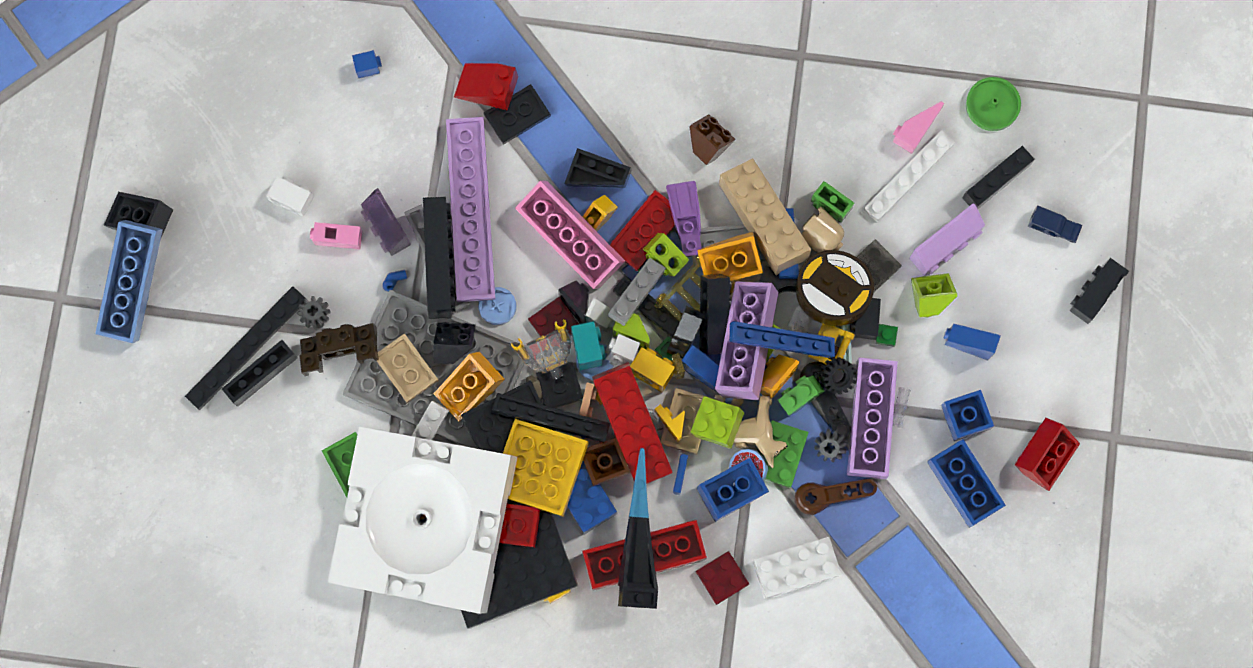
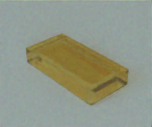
(679, 368)

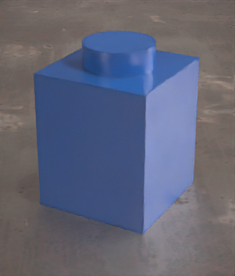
(366, 64)

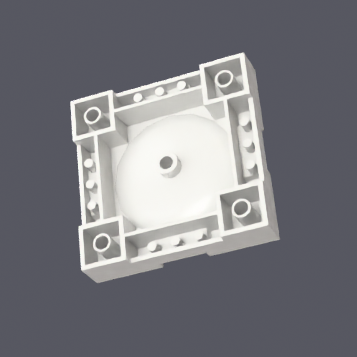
(381, 533)

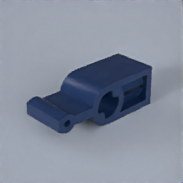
(1054, 224)

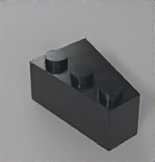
(596, 171)
(1098, 290)

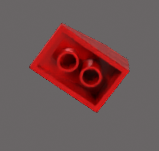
(487, 84)

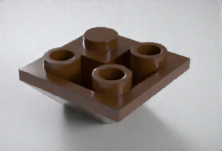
(709, 139)

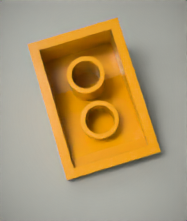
(732, 257)
(777, 374)
(469, 385)

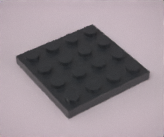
(492, 430)

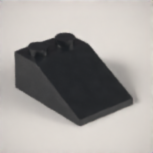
(138, 210)

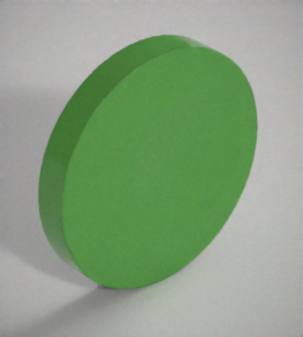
(993, 104)

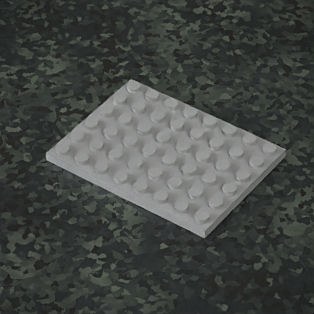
(404, 315)

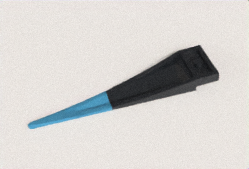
(637, 573)

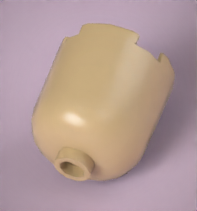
(823, 232)

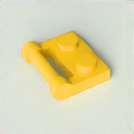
(832, 331)

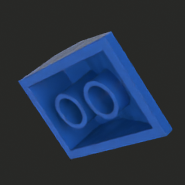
(732, 489)

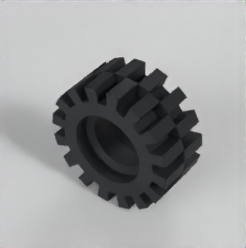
(845, 382)

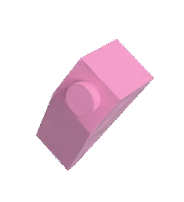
(914, 129)

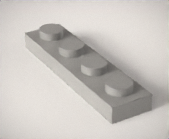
(636, 292)

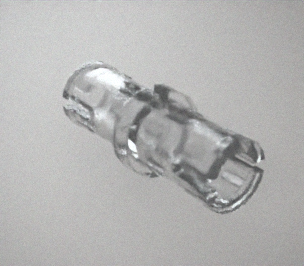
(900, 407)

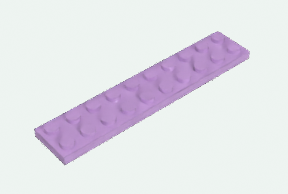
(470, 209)

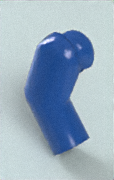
(392, 279)

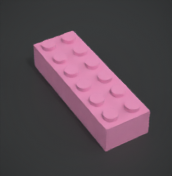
(570, 234)

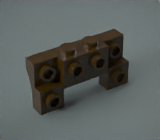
(337, 343)

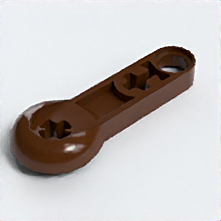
(828, 495)

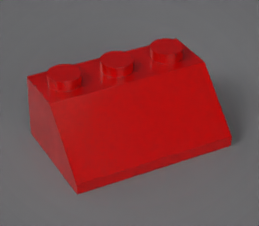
(1047, 453)

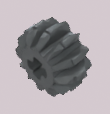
(319, 316)
(828, 452)

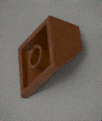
(605, 462)

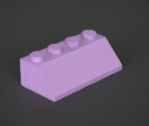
(948, 240)

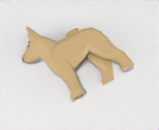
(758, 430)

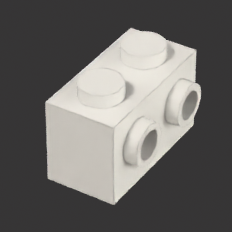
(621, 350)

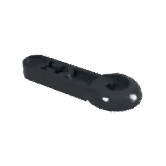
(827, 399)

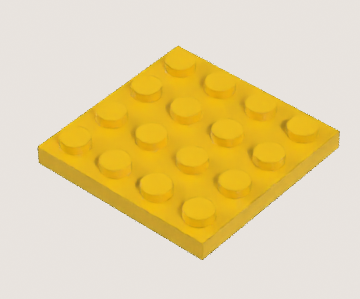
(544, 466)

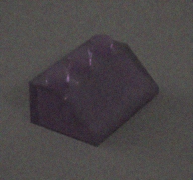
(384, 223)

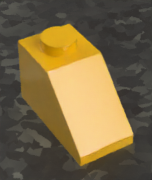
(599, 212)

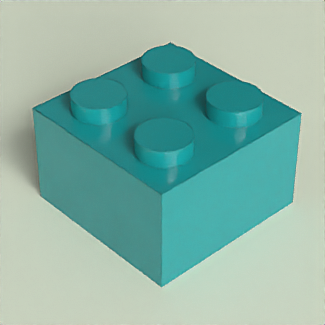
(587, 347)

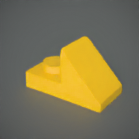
(674, 425)

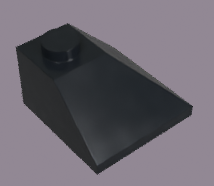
(576, 299)

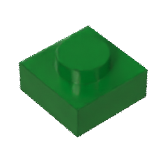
(887, 335)
(663, 347)

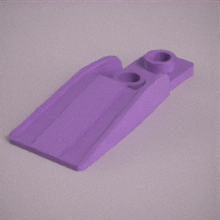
(686, 215)

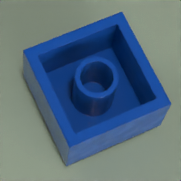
(967, 415)

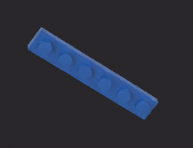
(782, 339)

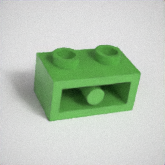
(832, 202)
(802, 394)

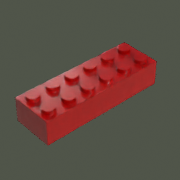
(631, 421)
(670, 546)

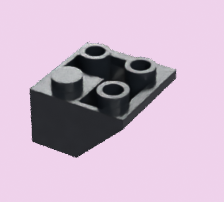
(452, 341)

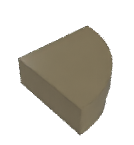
(536, 384)

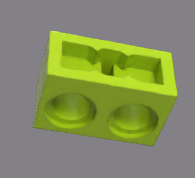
(668, 251)

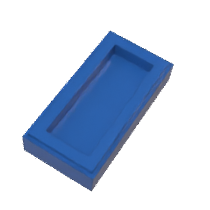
(680, 474)

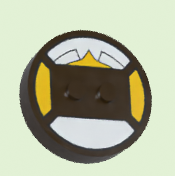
(834, 288)

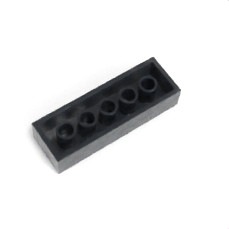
(437, 257)

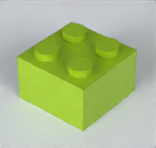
(717, 422)

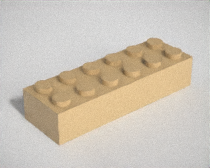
(764, 216)

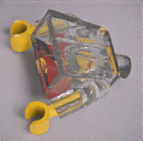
(547, 351)

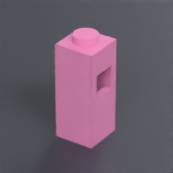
(336, 235)

